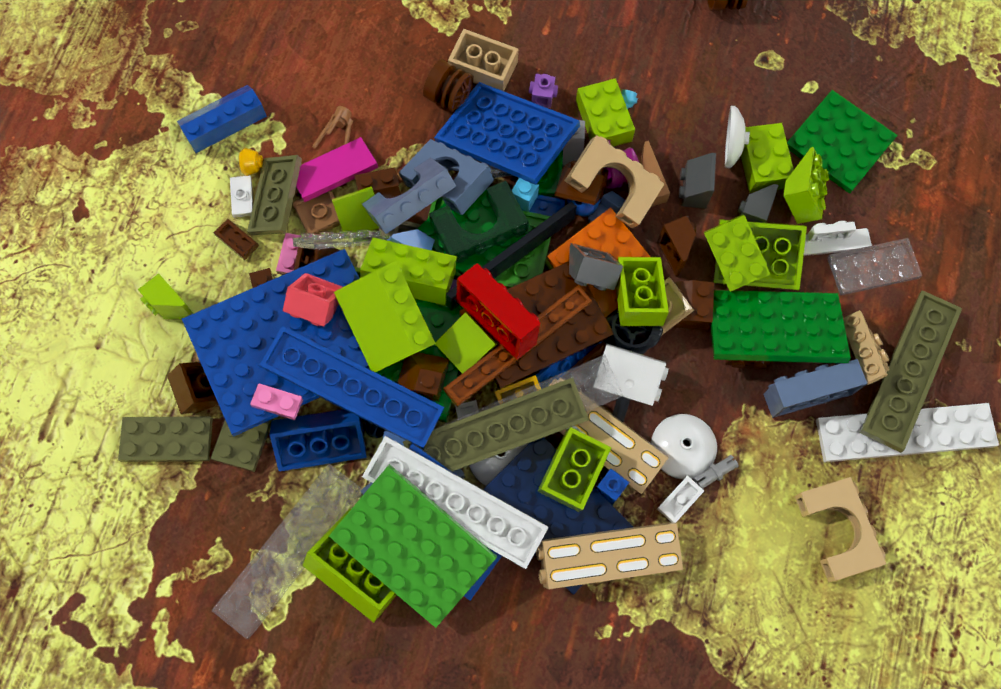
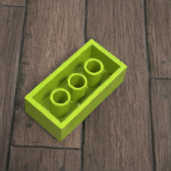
(425, 271)

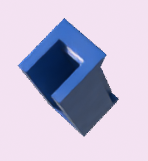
(612, 486)

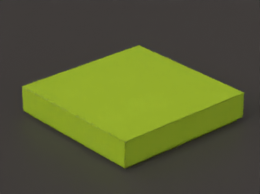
(352, 213)
(465, 343)

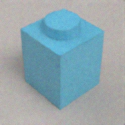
(525, 193)

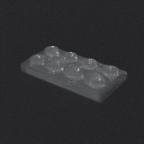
(337, 240)
(874, 266)

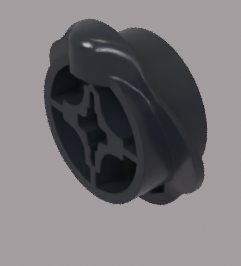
(629, 334)

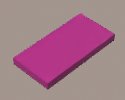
(334, 169)

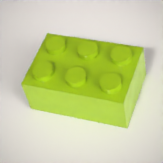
(605, 112)
(766, 157)
(737, 252)
(641, 292)
(574, 469)

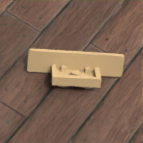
(866, 347)

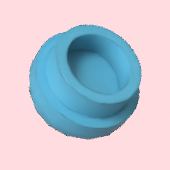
(629, 98)

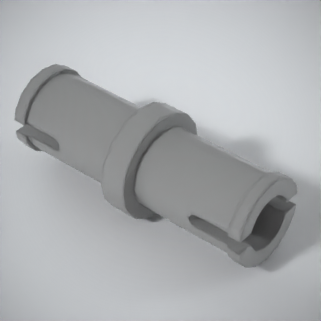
(716, 472)

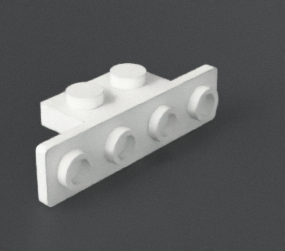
(835, 238)

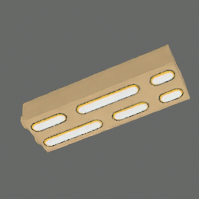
(630, 453)
(609, 555)

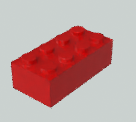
(497, 311)

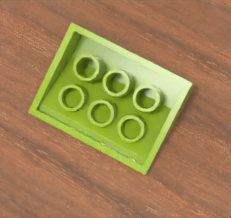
(783, 253)
(384, 317)
(348, 577)

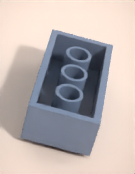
(814, 387)

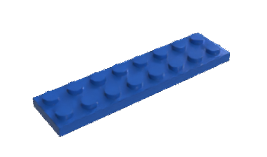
(352, 387)

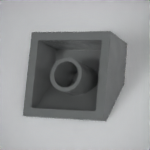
(698, 181)
(593, 267)

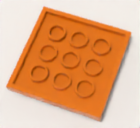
(607, 235)

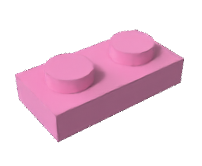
(288, 255)
(276, 401)

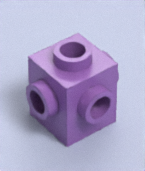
(543, 90)

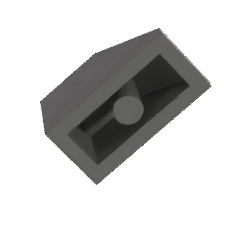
(758, 204)

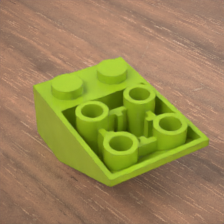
(807, 188)

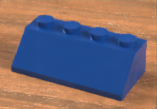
(222, 118)
(317, 439)

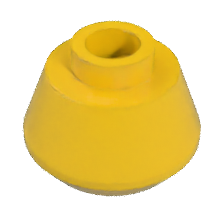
(250, 161)

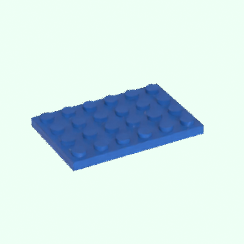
(508, 132)

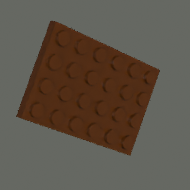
(574, 336)

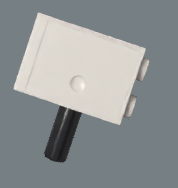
(636, 376)

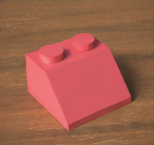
(311, 299)

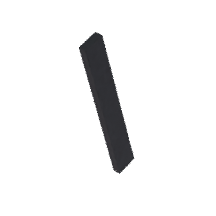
(523, 246)

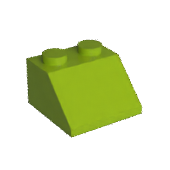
(162, 299)

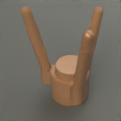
(340, 119)

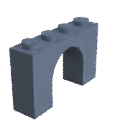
(471, 179)
(391, 212)

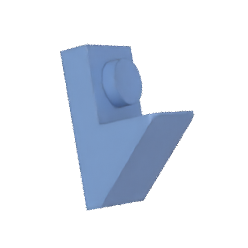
(608, 200)

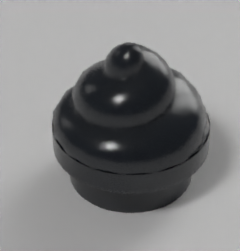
(373, 430)

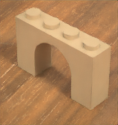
(642, 184)
(844, 498)

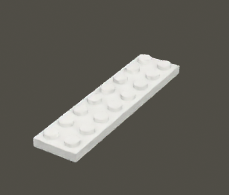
(934, 431)
(480, 513)

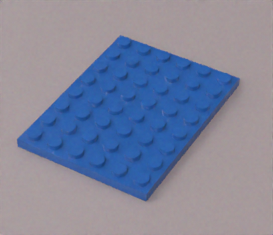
(239, 331)

